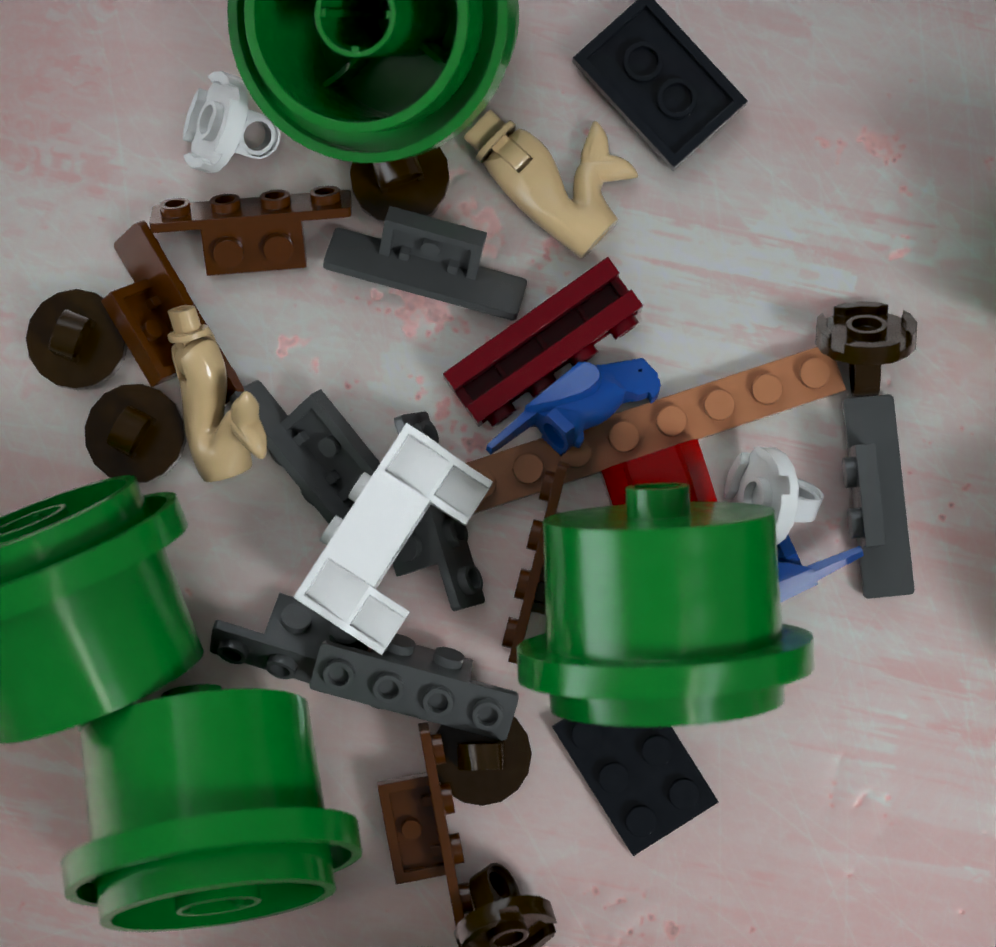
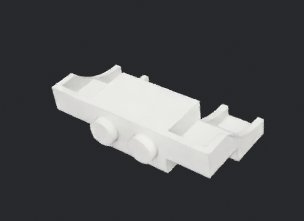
(377, 527)

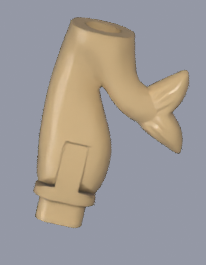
(533, 182)
(217, 442)

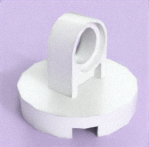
(218, 125)
(771, 480)

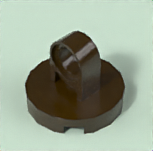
(407, 184)
(866, 339)
(75, 340)
(135, 433)
(482, 767)
(504, 915)

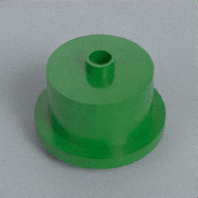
(372, 73)
(89, 606)
(663, 613)
(205, 812)

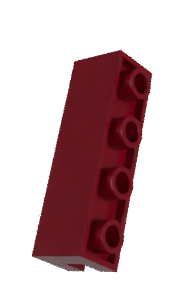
(544, 342)

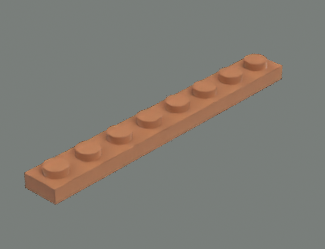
(666, 422)

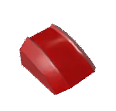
(672, 464)

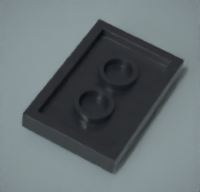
(659, 81)
(638, 778)

